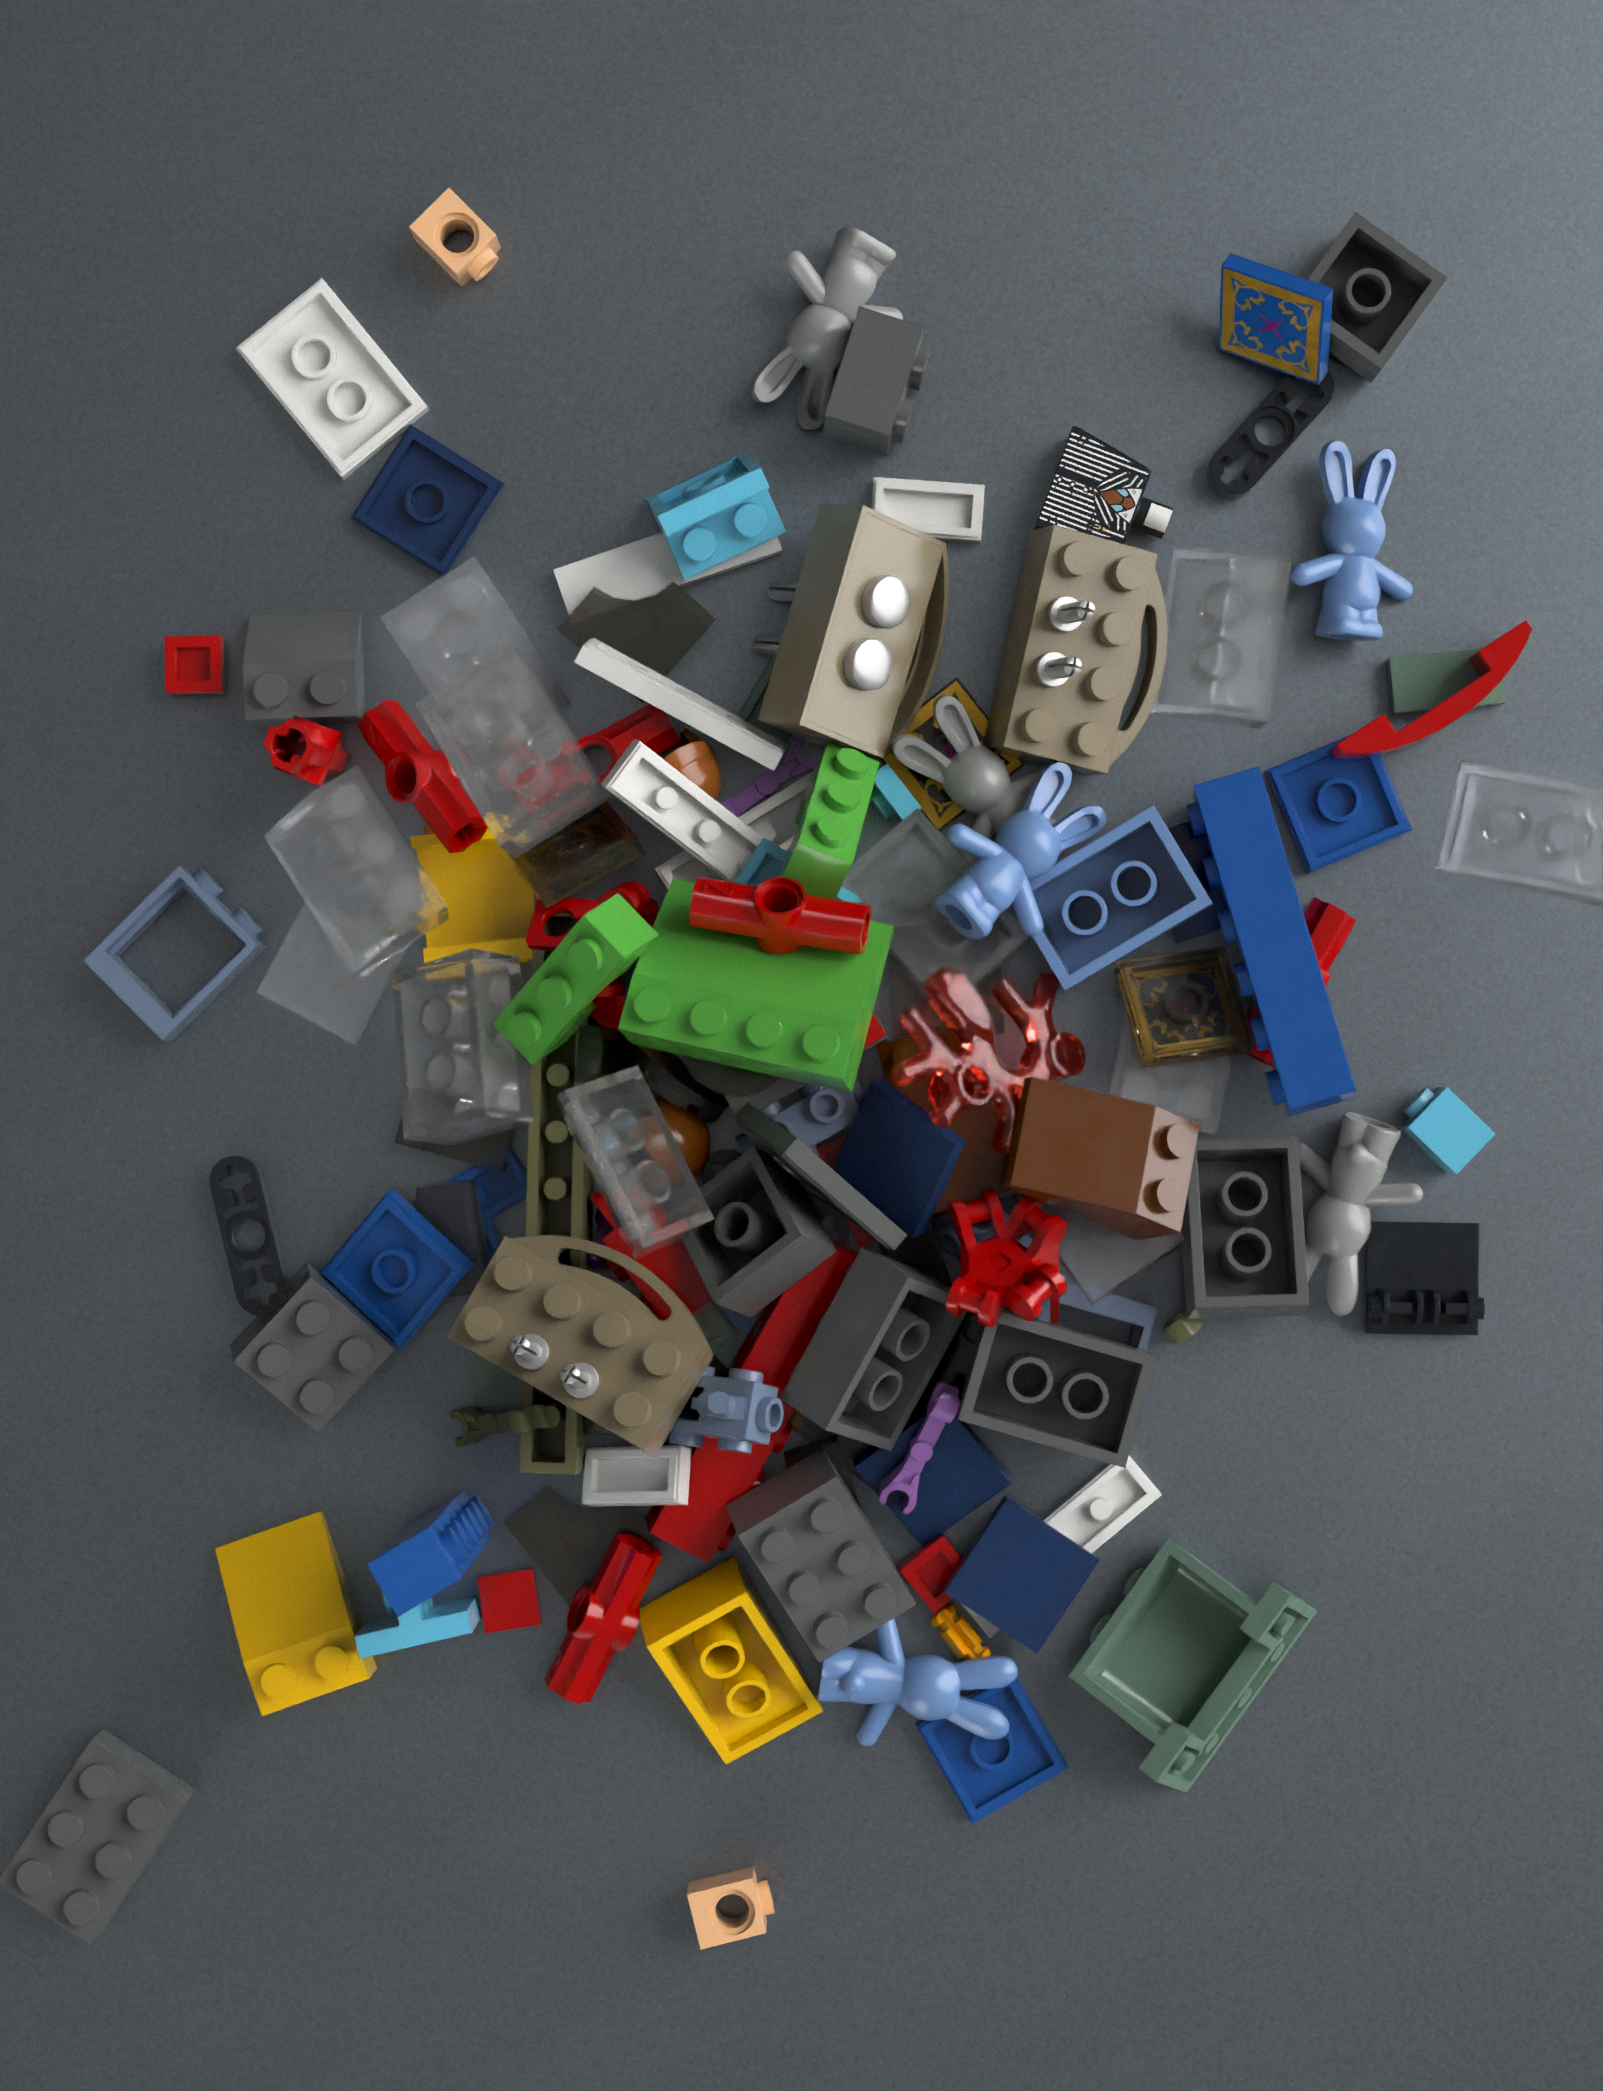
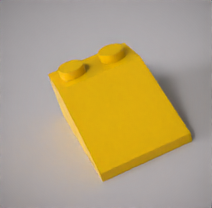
(292, 1613)
(728, 1660)

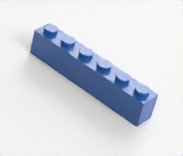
(1272, 941)
(432, 1551)

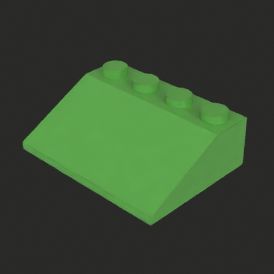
(750, 1008)

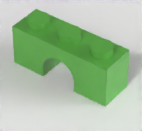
(830, 820)
(578, 969)

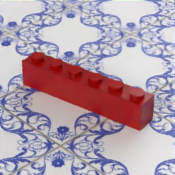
(772, 1349)

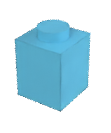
(1445, 1128)

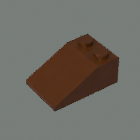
(1102, 1158)
(979, 1163)

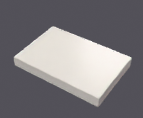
(332, 379)

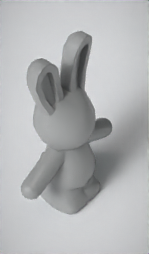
(822, 330)
(972, 776)
(1341, 1217)

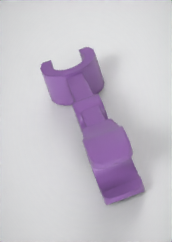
(767, 783)
(905, 1477)

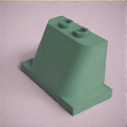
(1187, 1658)

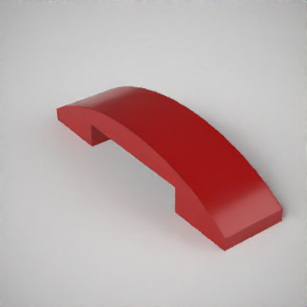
(1491, 664)

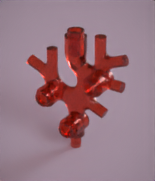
(975, 1071)

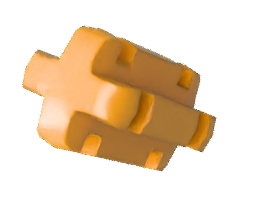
(959, 1634)

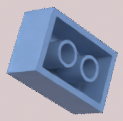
(1114, 898)

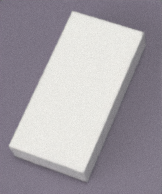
(932, 507)
(636, 1477)

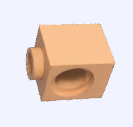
(449, 215)
(715, 1928)

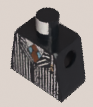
(1101, 492)

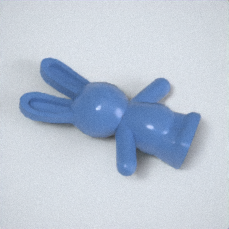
(1353, 536)
(1022, 851)
(921, 1685)

